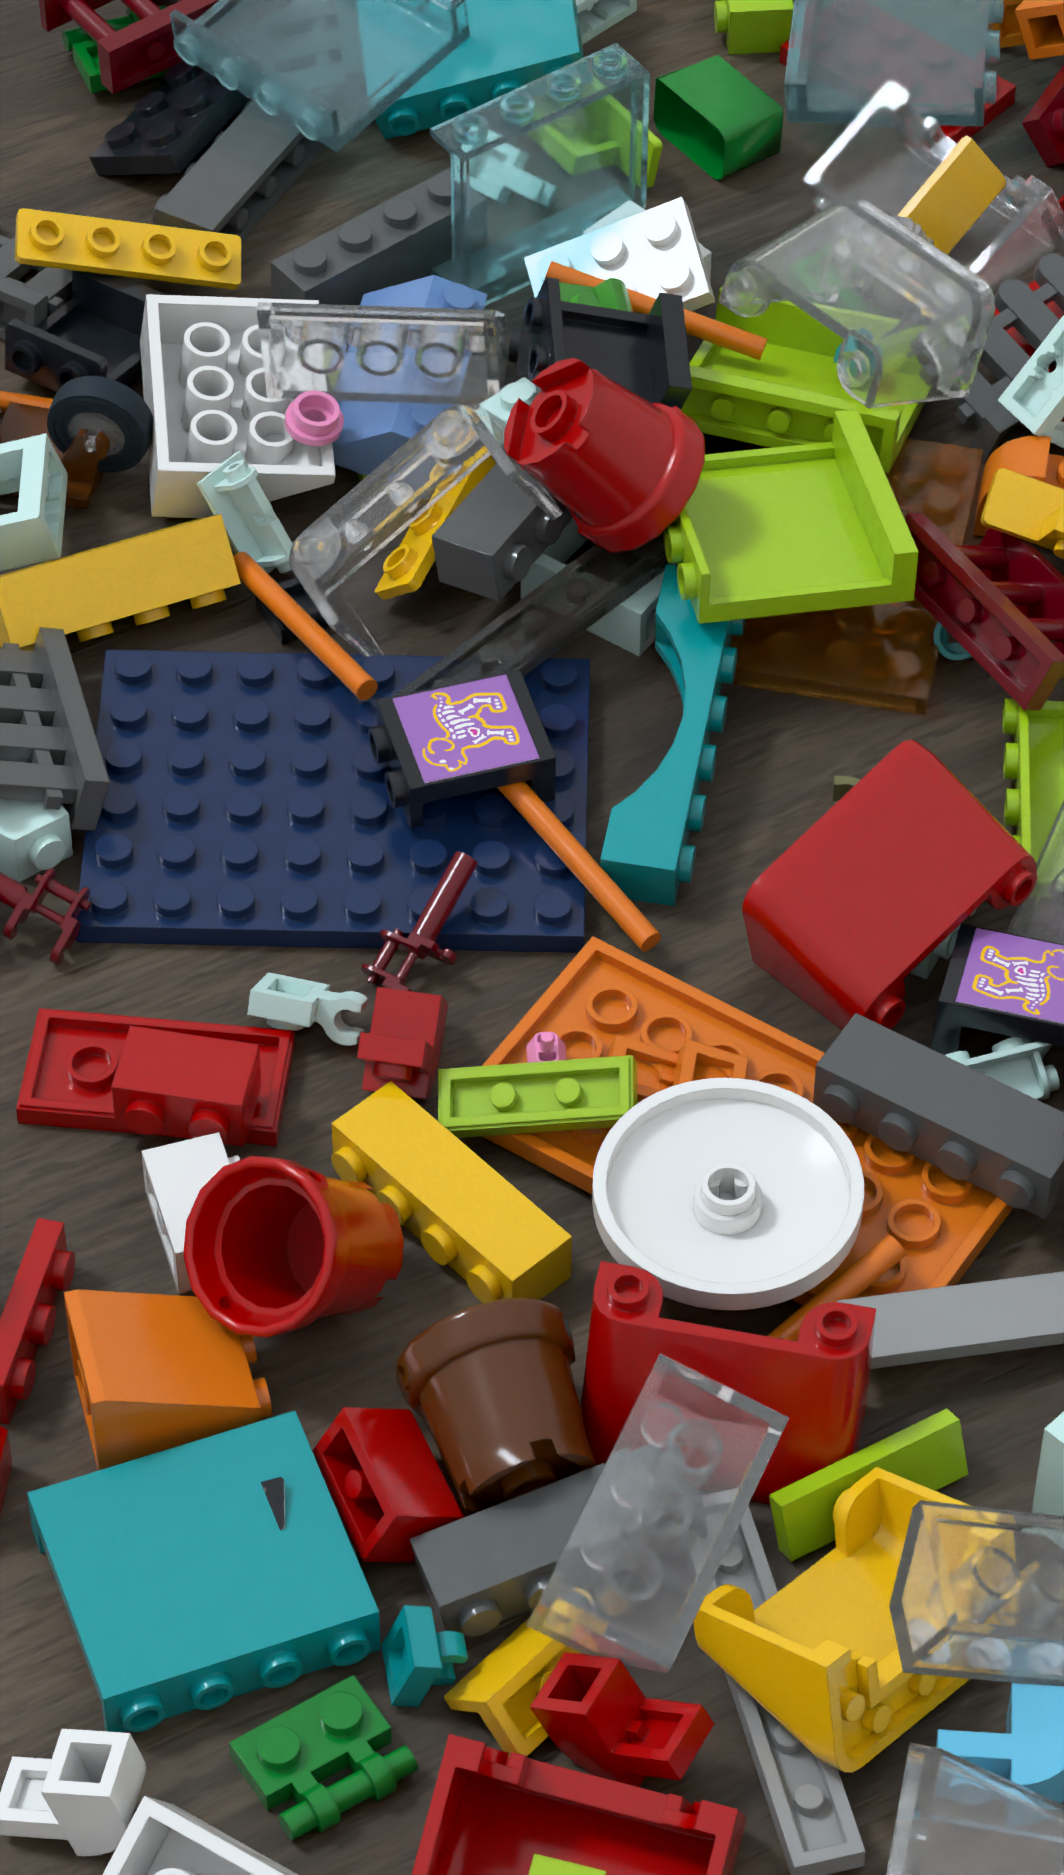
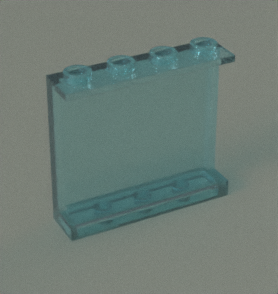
(930, 48)
(322, 61)
(543, 166)

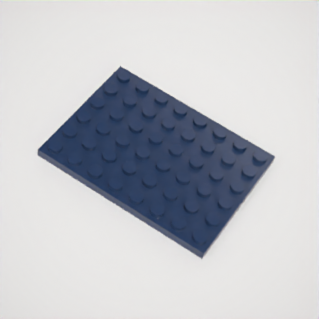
(262, 820)

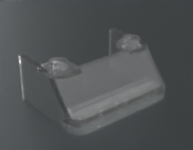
(394, 499)

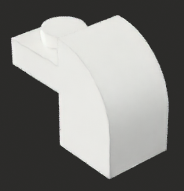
(78, 1794)

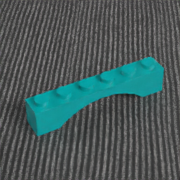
(651, 828)

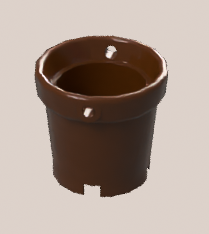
(498, 1398)

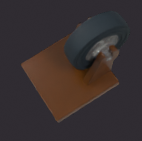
(92, 426)

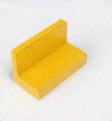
(506, 1686)

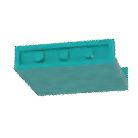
(505, 50)
(192, 1584)

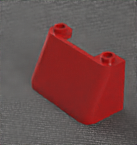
(881, 887)
(812, 1381)
(502, 1809)

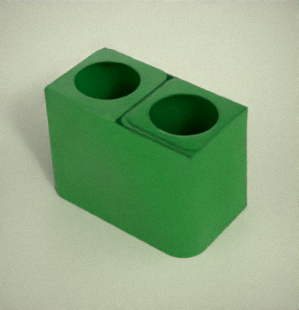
(717, 117)

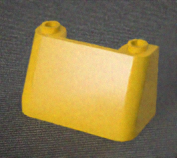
(826, 1642)

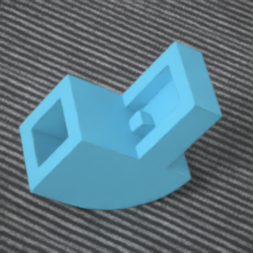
(1030, 1748)

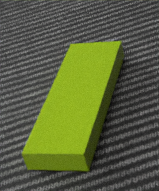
(536, 1096)
(923, 1453)

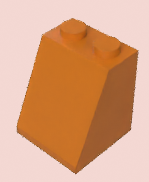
(158, 1373)

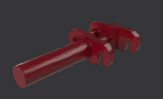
(17, 897)
(426, 930)

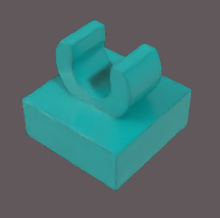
(419, 1656)

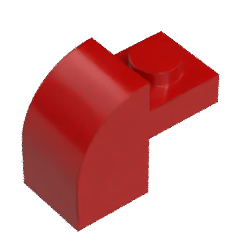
(403, 1041)
(611, 1727)

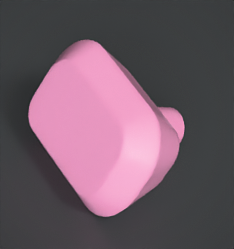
(546, 1047)

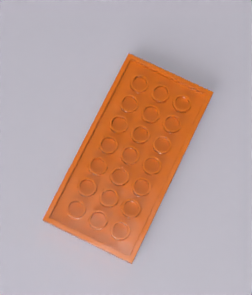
(610, 993)

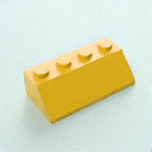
(118, 581)

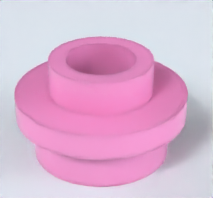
(314, 419)

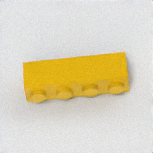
(451, 1198)

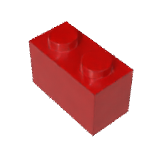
(186, 1085)
(384, 1481)

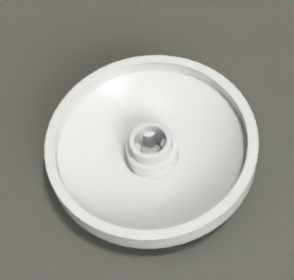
(728, 1193)

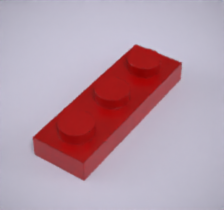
(30, 1311)

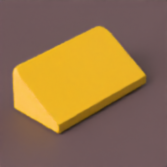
(955, 195)

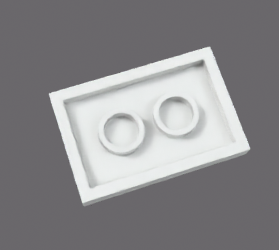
(645, 251)

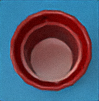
(606, 454)
(287, 1246)

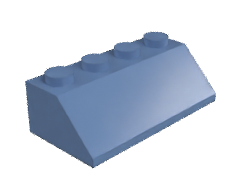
(380, 428)

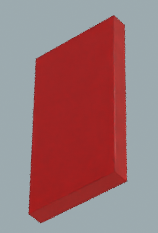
(78, 1054)

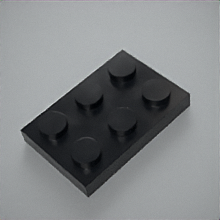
(168, 124)

